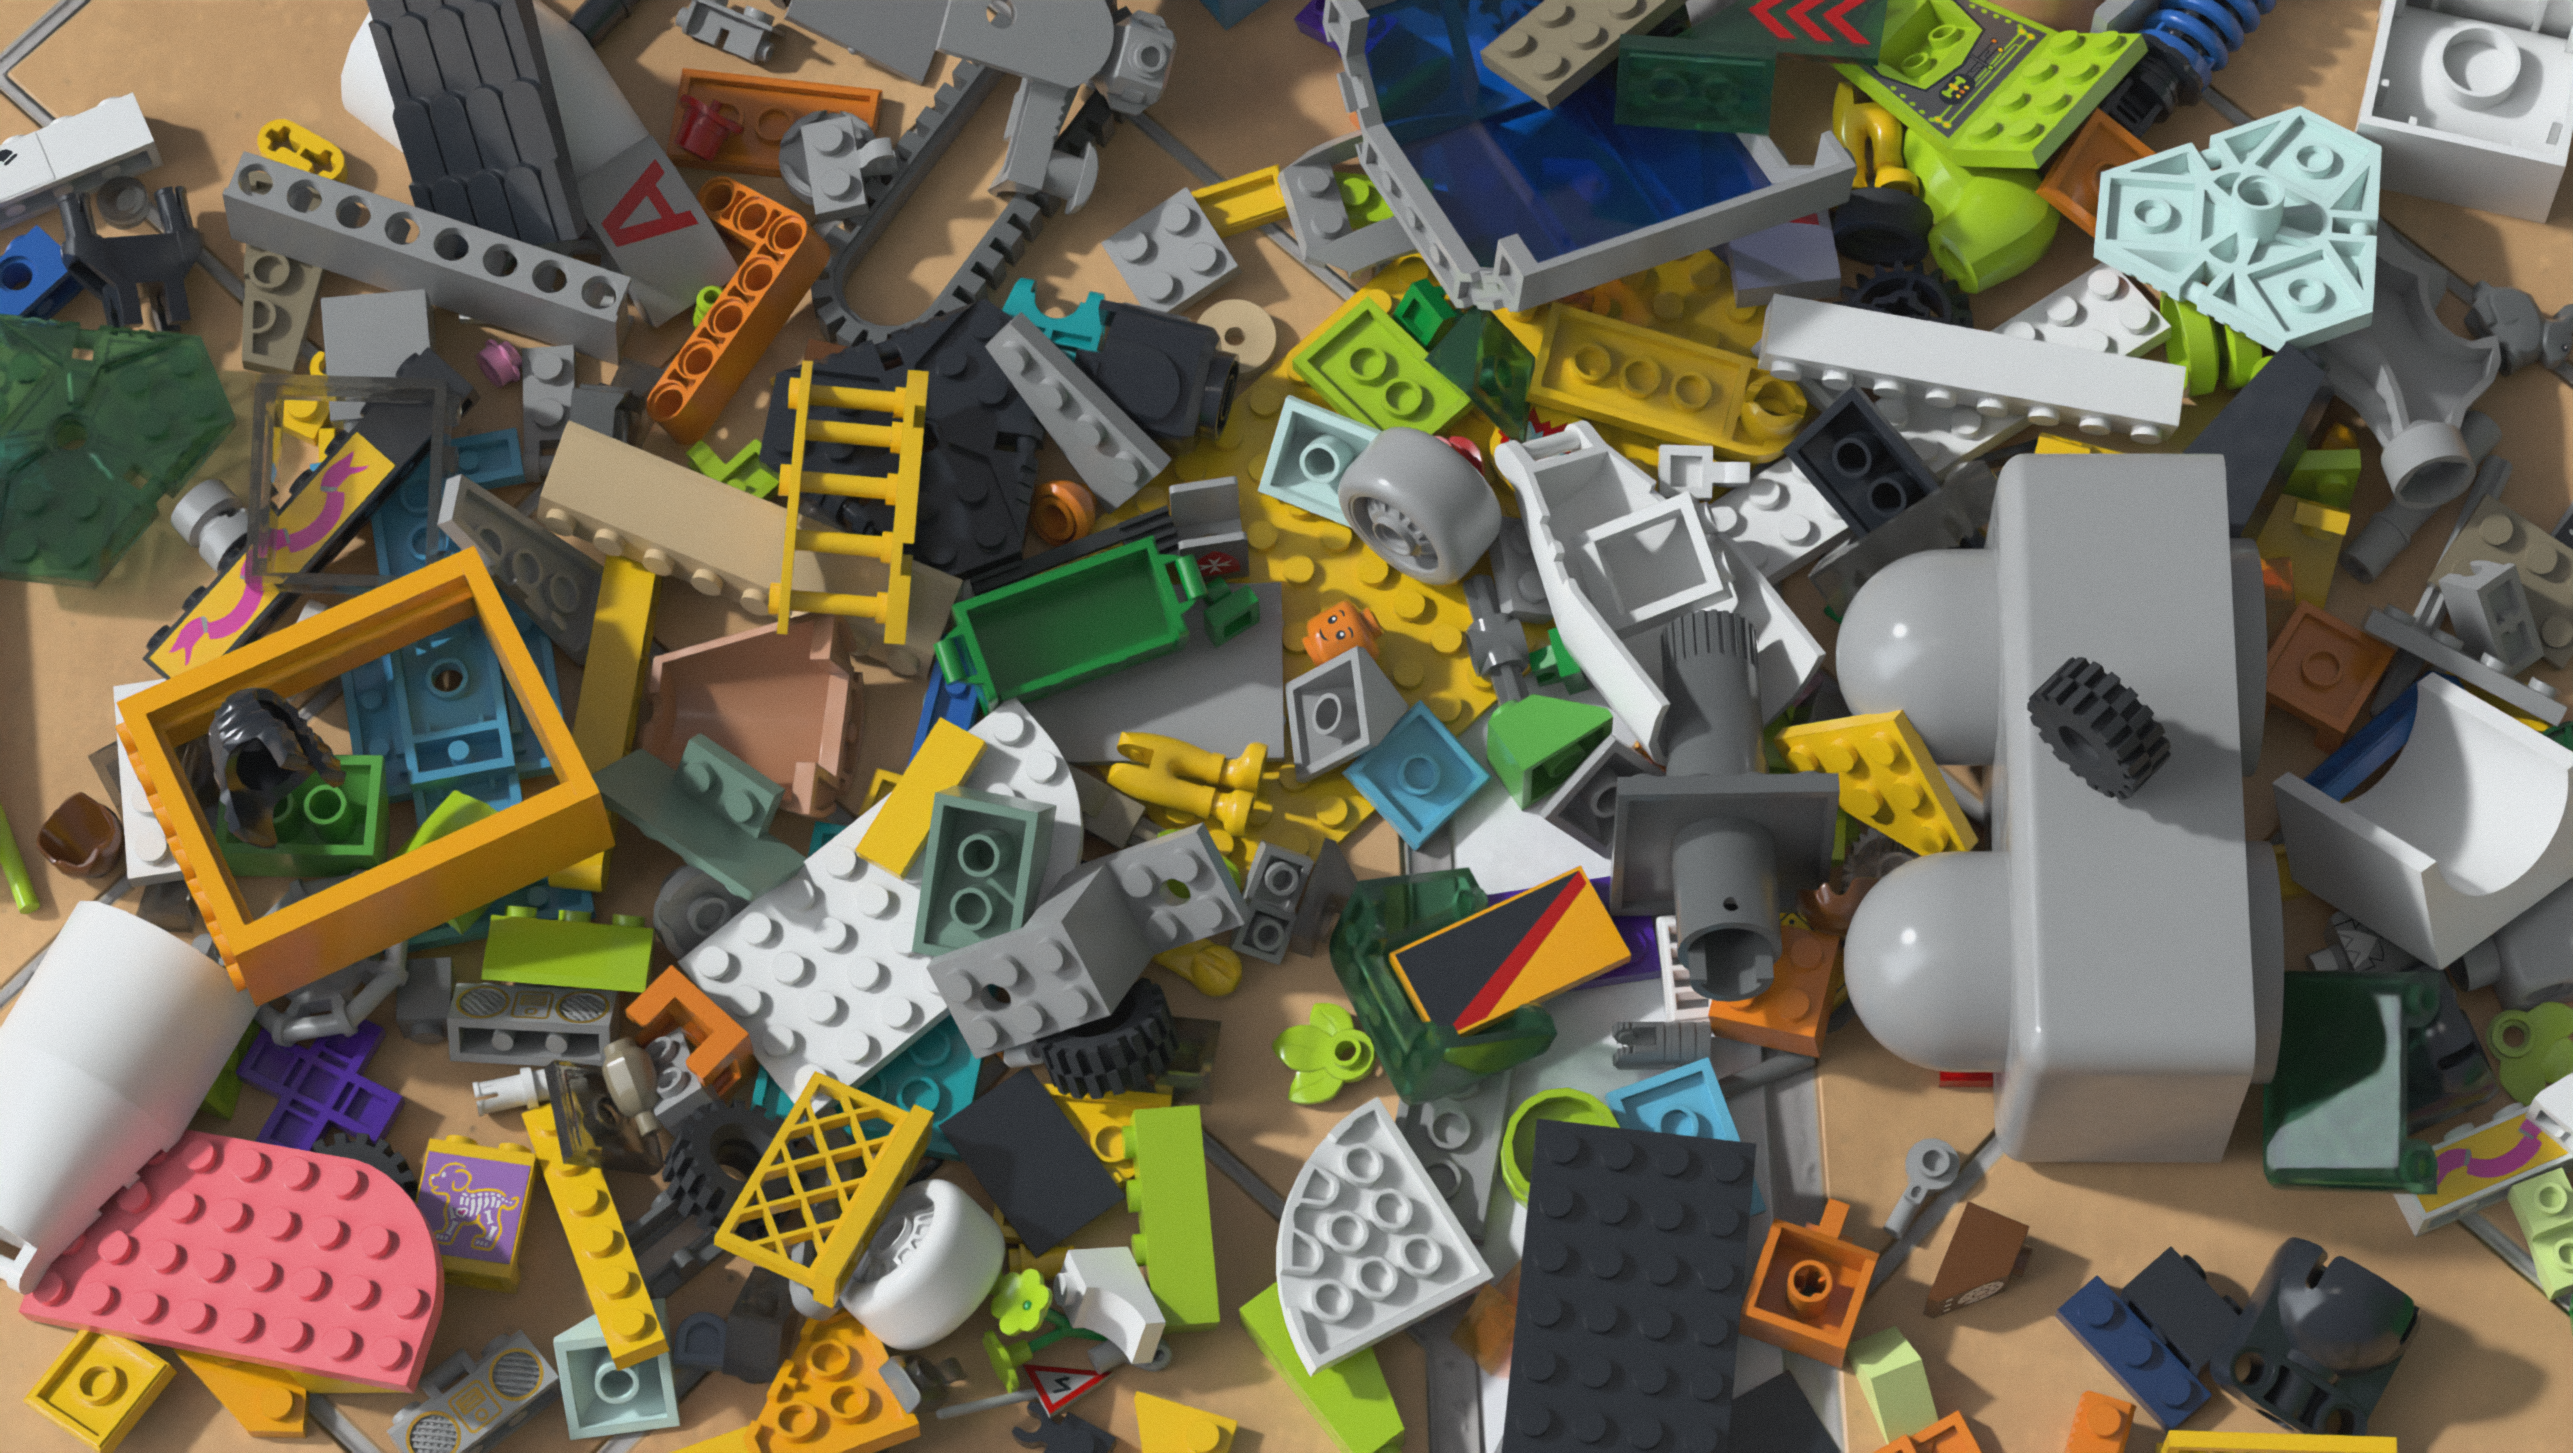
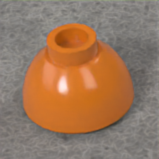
(1063, 511)

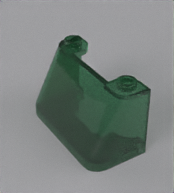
(1418, 1055)
(2342, 1084)

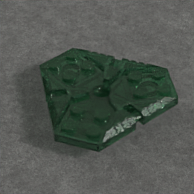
(141, 406)

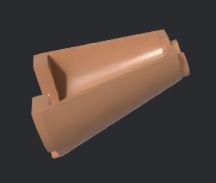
(772, 702)

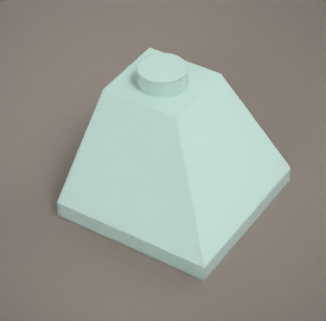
(612, 1401)

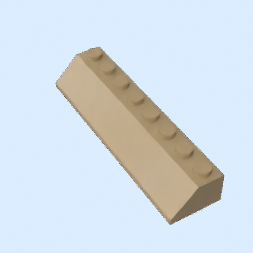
(724, 540)

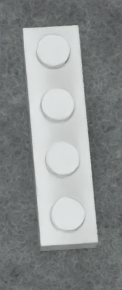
(146, 847)

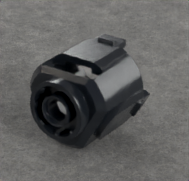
(1164, 374)

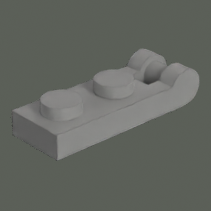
(547, 393)

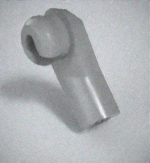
(1109, 1355)

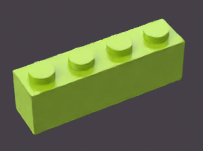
(1173, 1215)

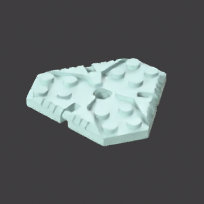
(2271, 231)

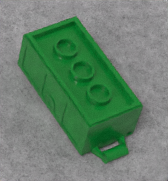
(1070, 625)

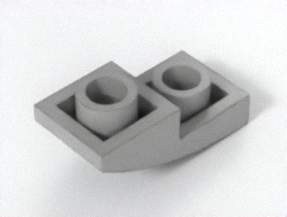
(1271, 896)

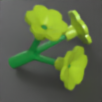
(1022, 1305)

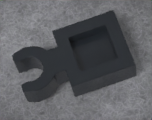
(1071, 1436)

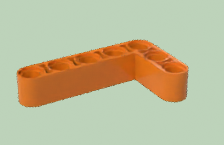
(748, 313)

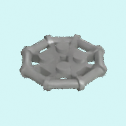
(335, 989)

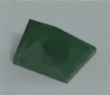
(1488, 370)

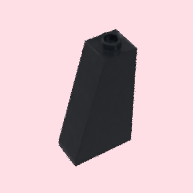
(2266, 434)

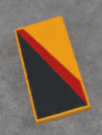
(1511, 955)

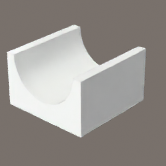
(2472, 101)
(2450, 837)

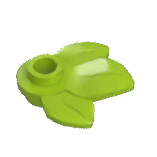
(1316, 1054)
(2542, 1056)

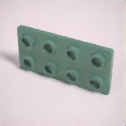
(707, 812)

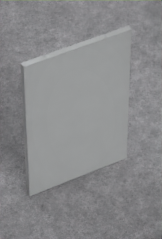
(1196, 695)

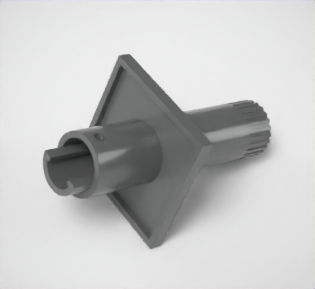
(1719, 832)

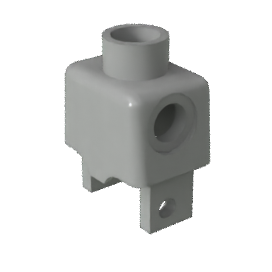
(2526, 958)

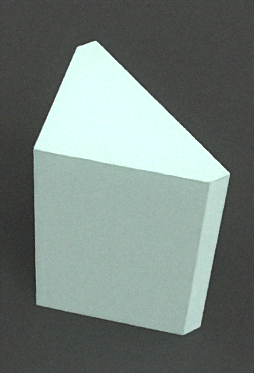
(1311, 456)

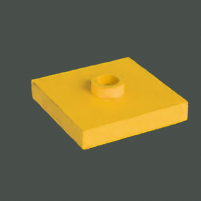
(99, 1388)

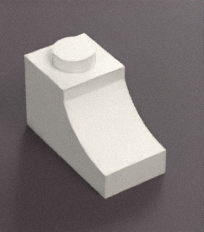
(1109, 1296)

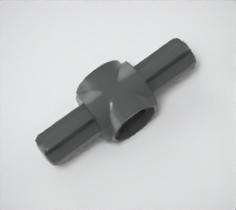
(1495, 641)

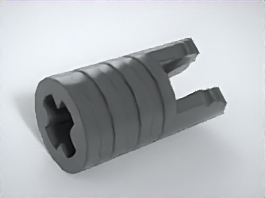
(1660, 1044)

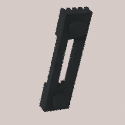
(1154, 523)

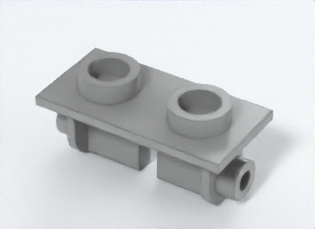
(748, 31)

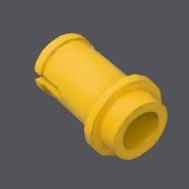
(1048, 1263)

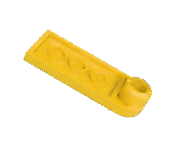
(1664, 386)

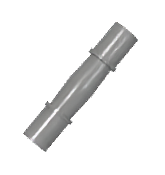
(2393, 527)

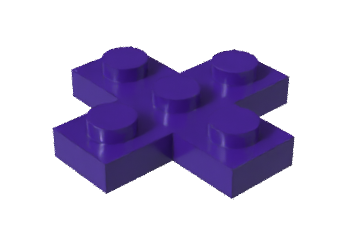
(321, 1088)

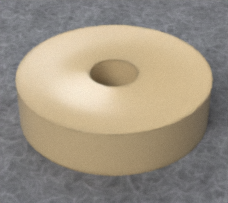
(1250, 323)

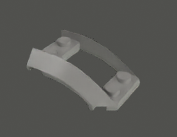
(1321, 217)

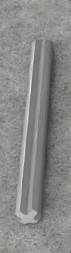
(2432, 605)

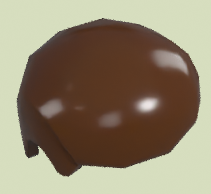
(1829, 911)

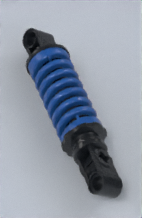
(2183, 48)

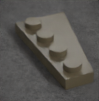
(277, 301)

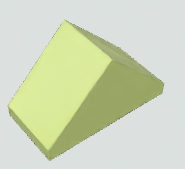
(1893, 1383)

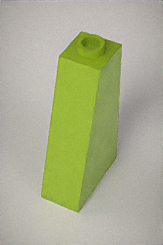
(1345, 1399)

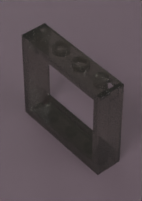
(266, 469)

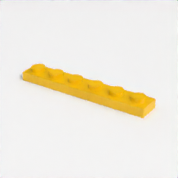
(598, 1248)

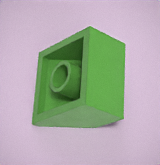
(1542, 742)

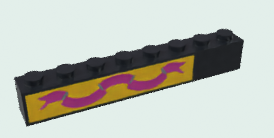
(313, 524)

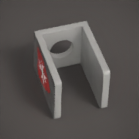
(1211, 511)

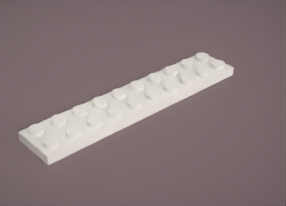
(1788, 523)

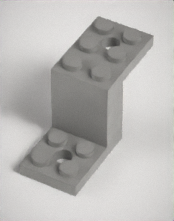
(1089, 941)

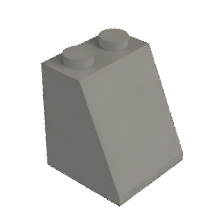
(373, 338)

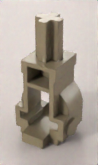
(1111, 814)

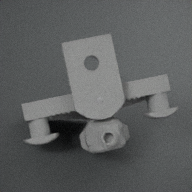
(1055, 51)

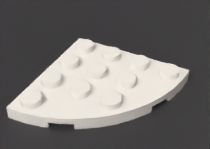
(1367, 1243)

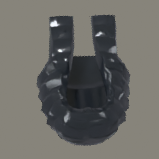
(261, 757)

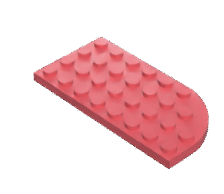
(258, 1263)

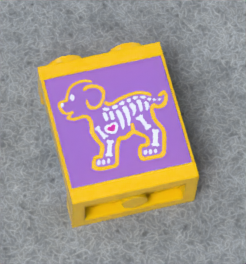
(478, 1208)

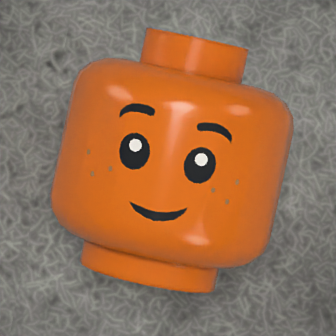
(1340, 630)

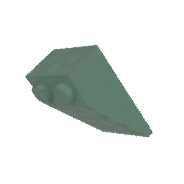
(980, 867)

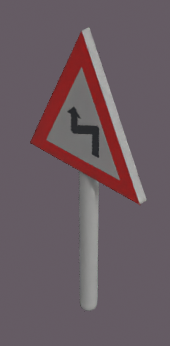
(1052, 1385)

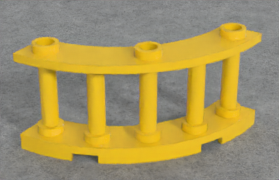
(896, 489)

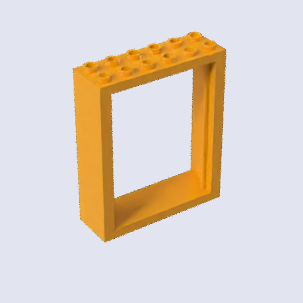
(410, 890)

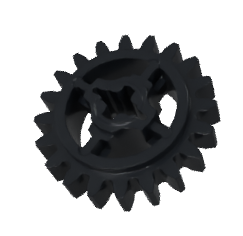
(1910, 295)

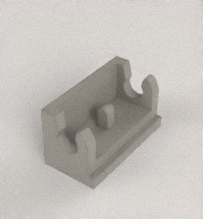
(2492, 614)

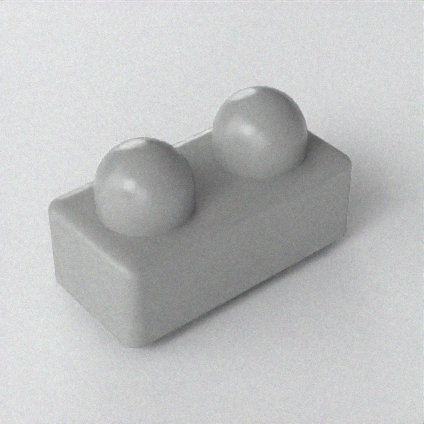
(2100, 944)

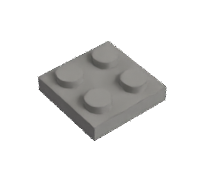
(1172, 255)

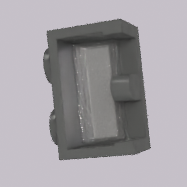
(670, 1247)

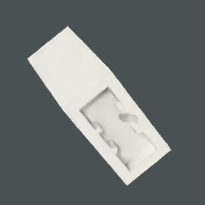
(1604, 588)

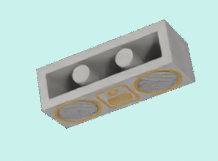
(531, 1024)
(483, 1408)

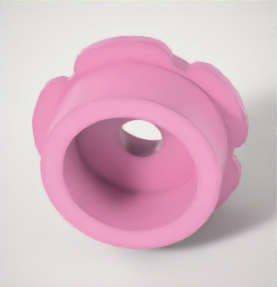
(499, 362)

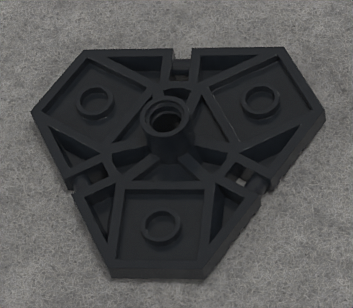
(970, 493)

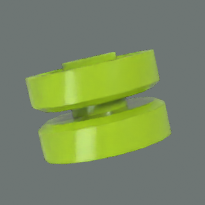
(2206, 349)
(1550, 1104)

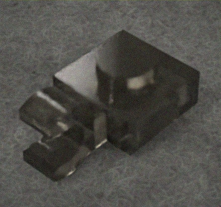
(919, 1383)

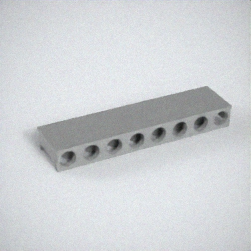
(463, 285)

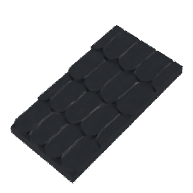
(479, 116)

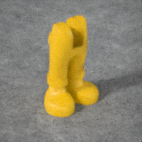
(1858, 122)
(1176, 757)

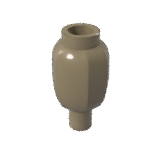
(632, 1083)

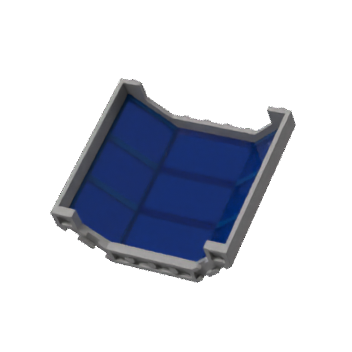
(1537, 199)

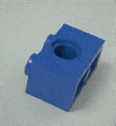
(38, 260)

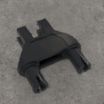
(134, 266)

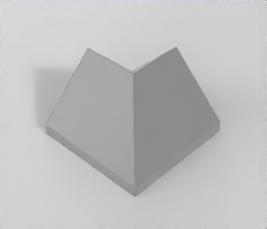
(1339, 712)
(1587, 797)

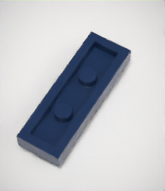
(2133, 1355)

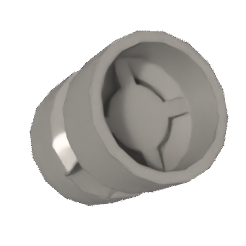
(211, 520)

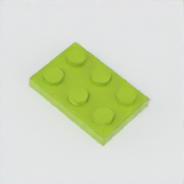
(1379, 374)

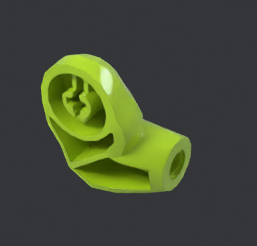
(1984, 217)

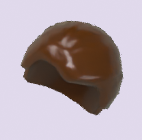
(82, 838)

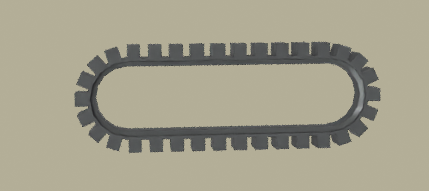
(917, 158)

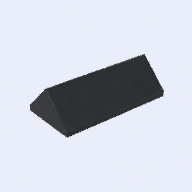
(1865, 466)

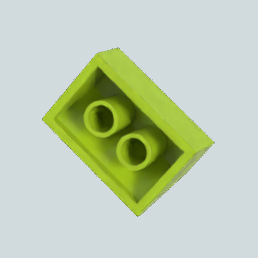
(569, 950)

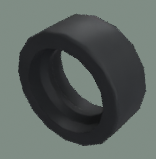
(1883, 227)

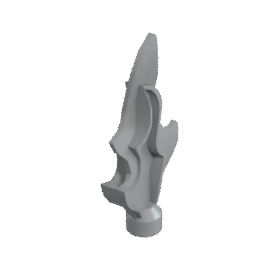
(2413, 378)

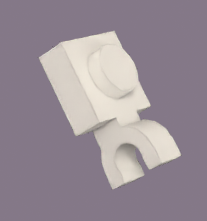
(1693, 470)

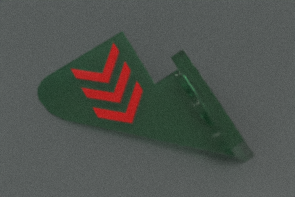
(1725, 66)

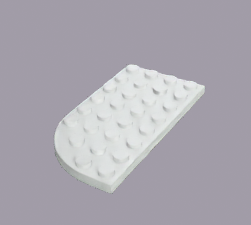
(827, 957)

